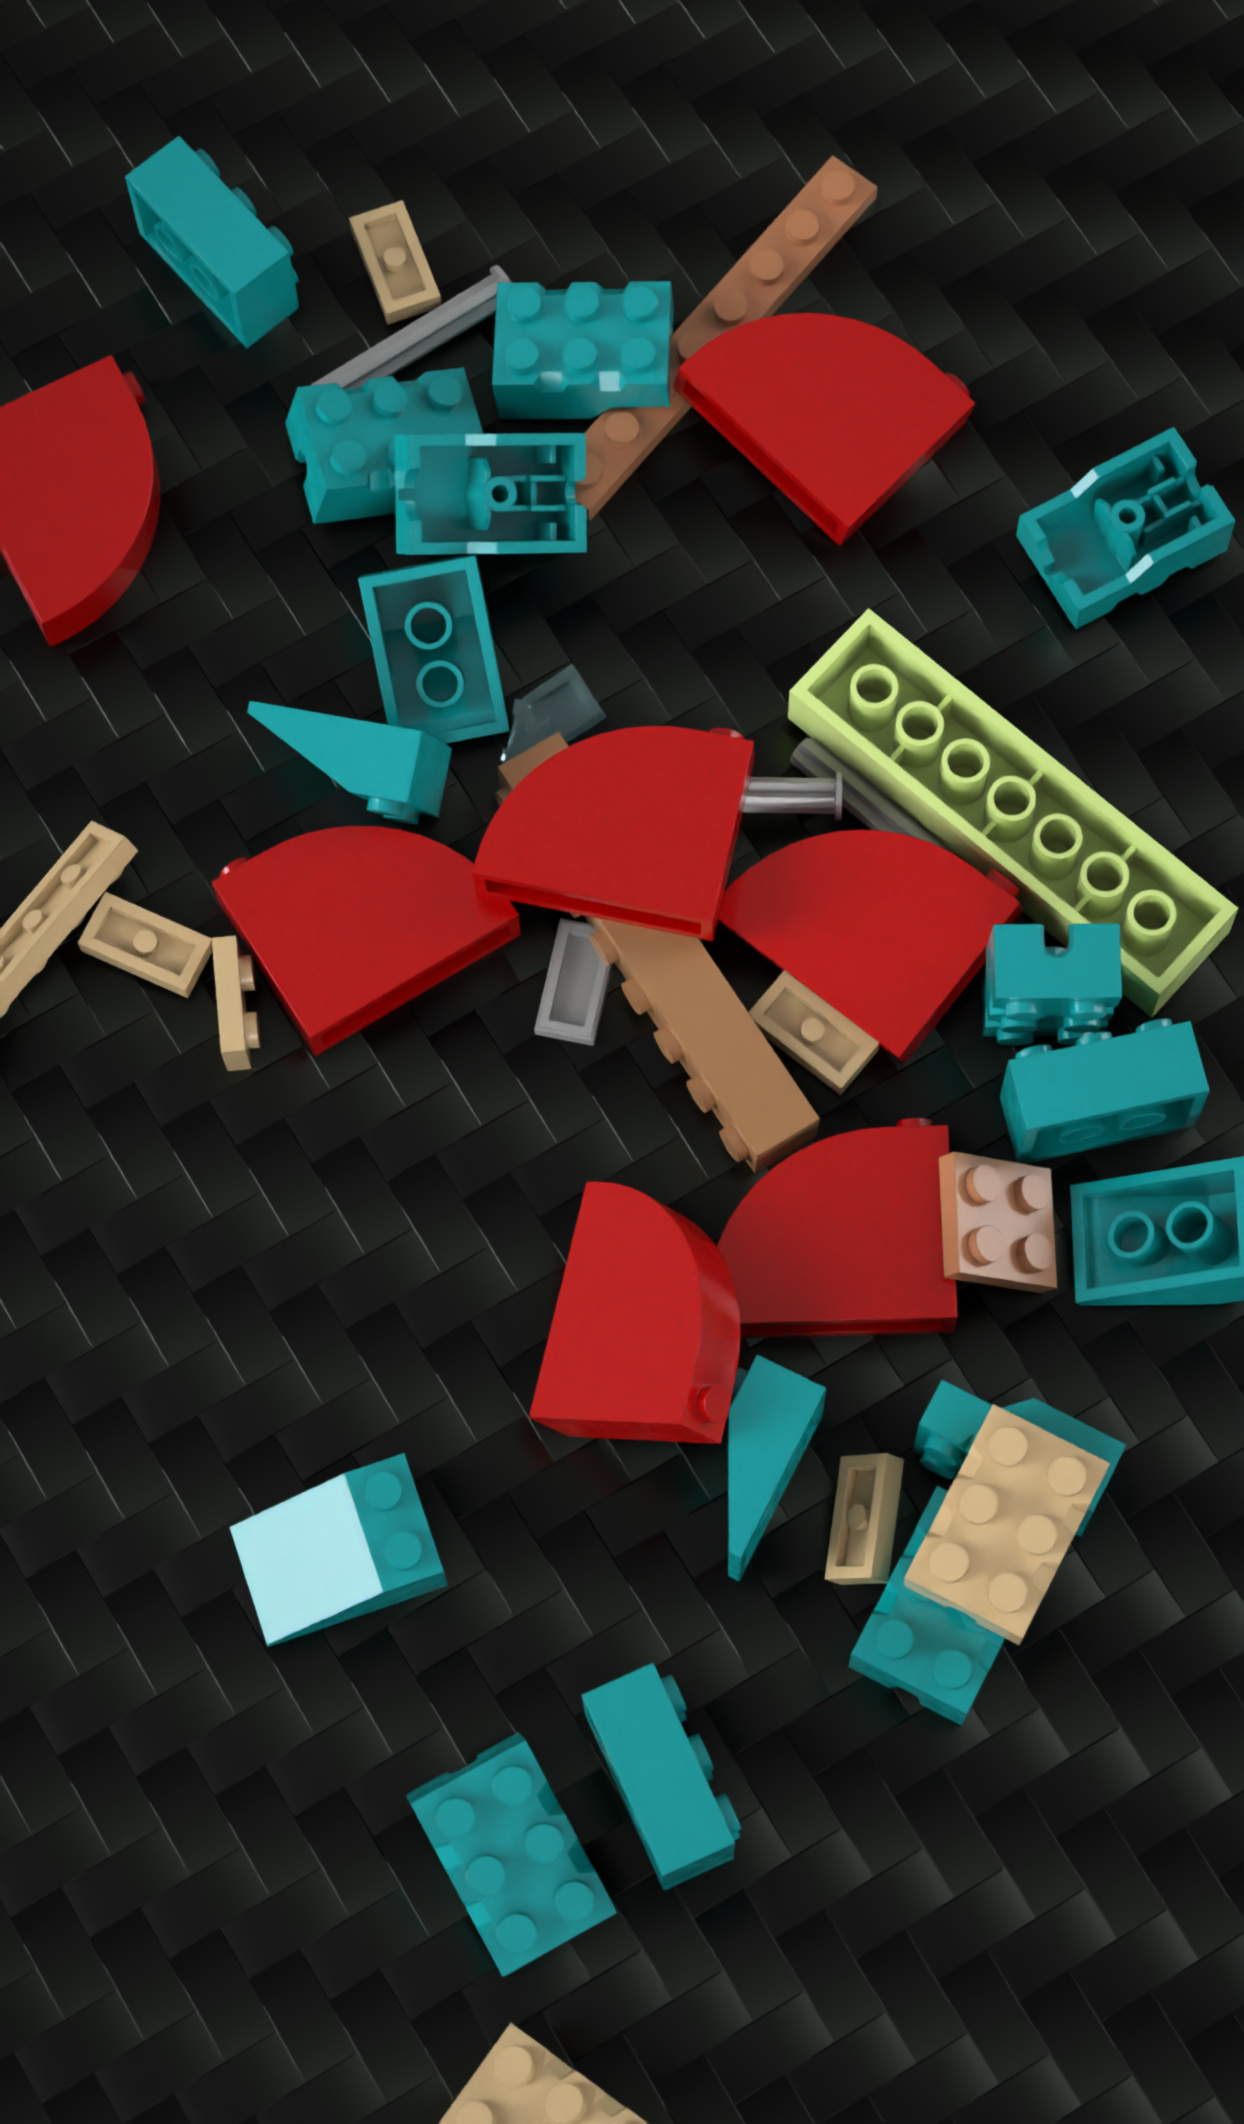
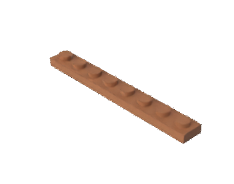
(747, 293)

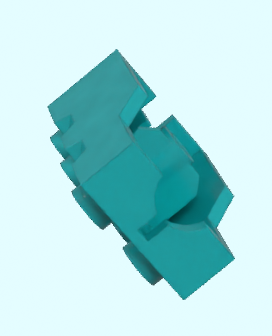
(581, 349)
(351, 432)
(489, 493)
(1125, 528)
(1050, 989)
(957, 1416)
(922, 1644)
(511, 1854)

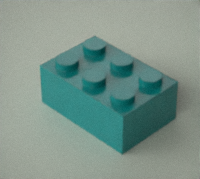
(214, 240)
(1103, 1090)
(662, 1775)

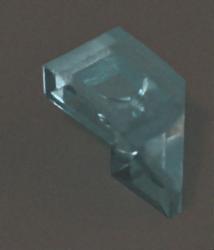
(557, 705)

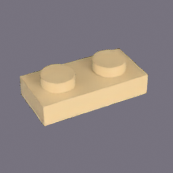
(395, 262)
(146, 944)
(237, 1027)
(813, 1032)
(864, 1519)

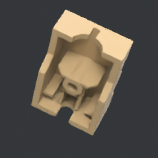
(1006, 1524)
(532, 2086)

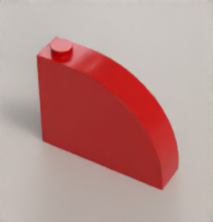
(826, 409)
(77, 495)
(624, 829)
(359, 923)
(873, 926)
(845, 1239)
(640, 1327)

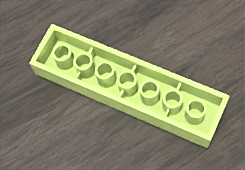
(1008, 806)

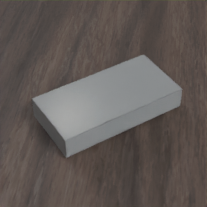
(573, 986)

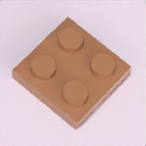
(997, 1222)

